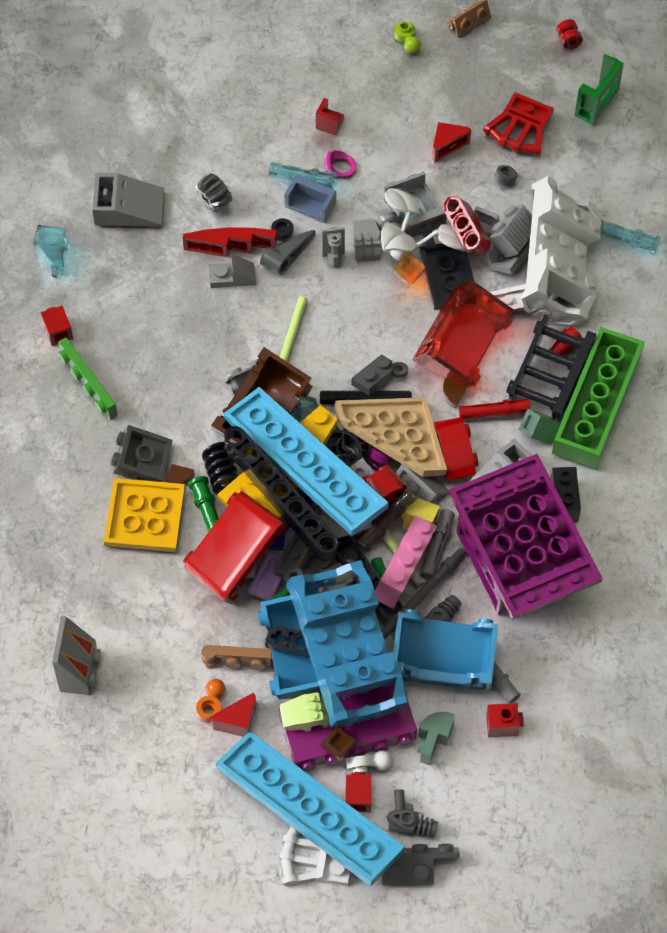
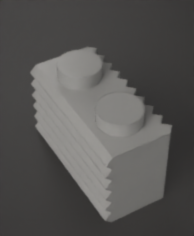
(513, 231)

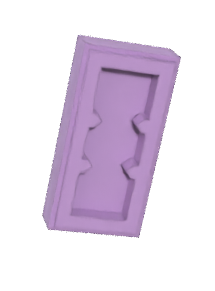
(265, 582)

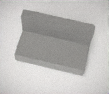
(424, 488)

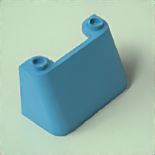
(445, 651)
(293, 673)

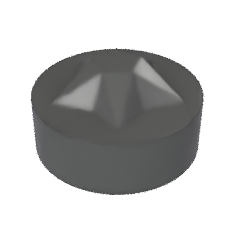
(506, 175)

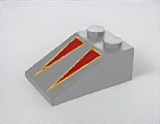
(75, 658)

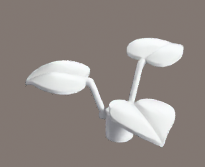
(399, 242)

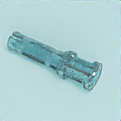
(289, 172)
(635, 238)

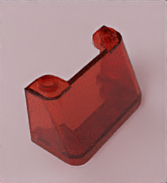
(463, 333)

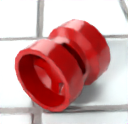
(569, 34)

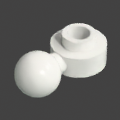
(381, 760)

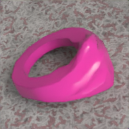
(339, 155)

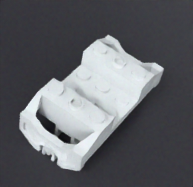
(558, 255)

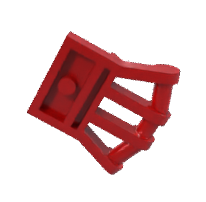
(527, 113)

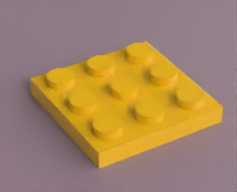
(144, 515)

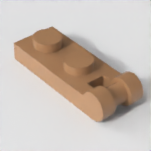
(236, 656)

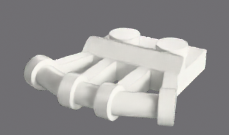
(327, 868)

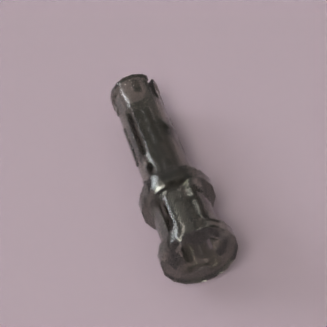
(382, 523)

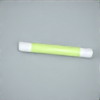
(393, 546)

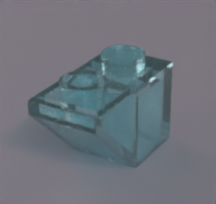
(49, 248)

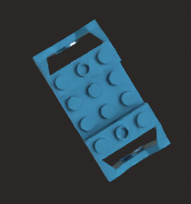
(346, 642)

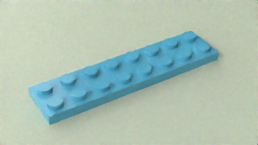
(307, 461)
(310, 808)

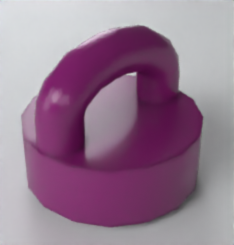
(380, 457)

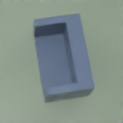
(310, 198)

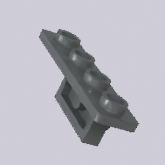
(417, 864)

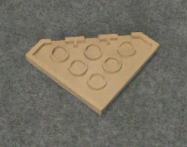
(396, 428)

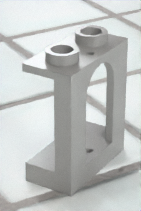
(425, 221)

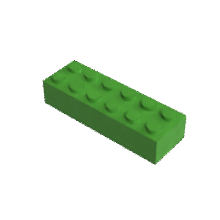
(598, 397)

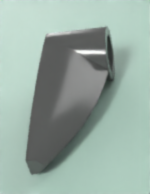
(284, 254)

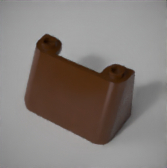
(276, 378)

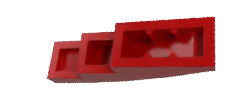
(221, 240)

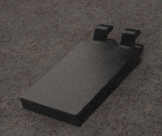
(443, 269)

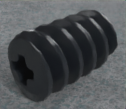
(219, 466)

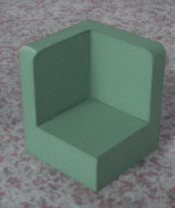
(539, 426)

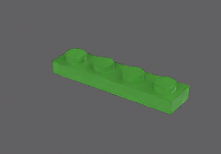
(91, 384)

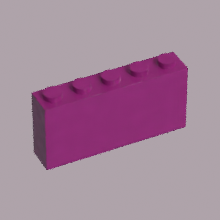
(370, 735)

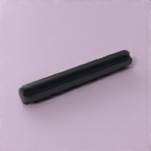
(331, 396)

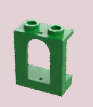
(589, 102)

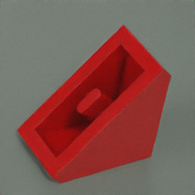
(449, 139)
(235, 718)

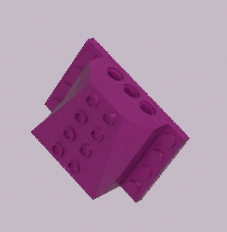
(522, 538)

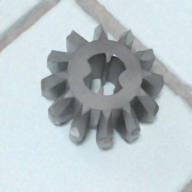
(213, 192)

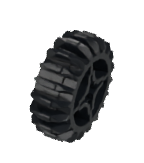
(337, 443)

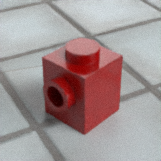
(503, 720)

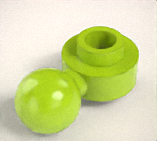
(405, 33)

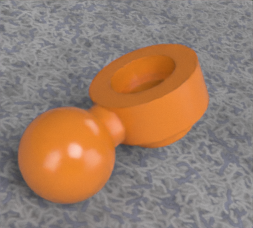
(215, 689)

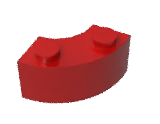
(456, 448)

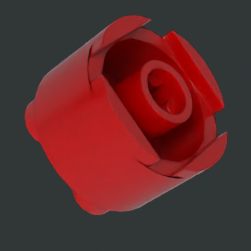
(386, 484)

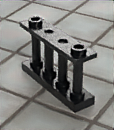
(566, 385)

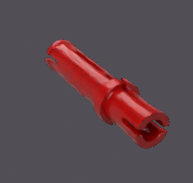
(499, 409)

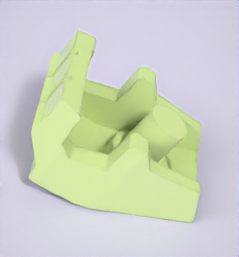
(304, 712)

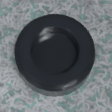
(284, 228)

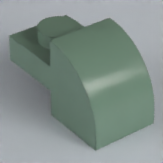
(433, 730)

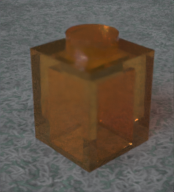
(408, 270)

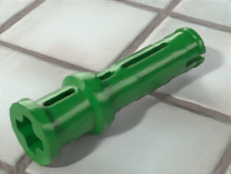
(204, 500)

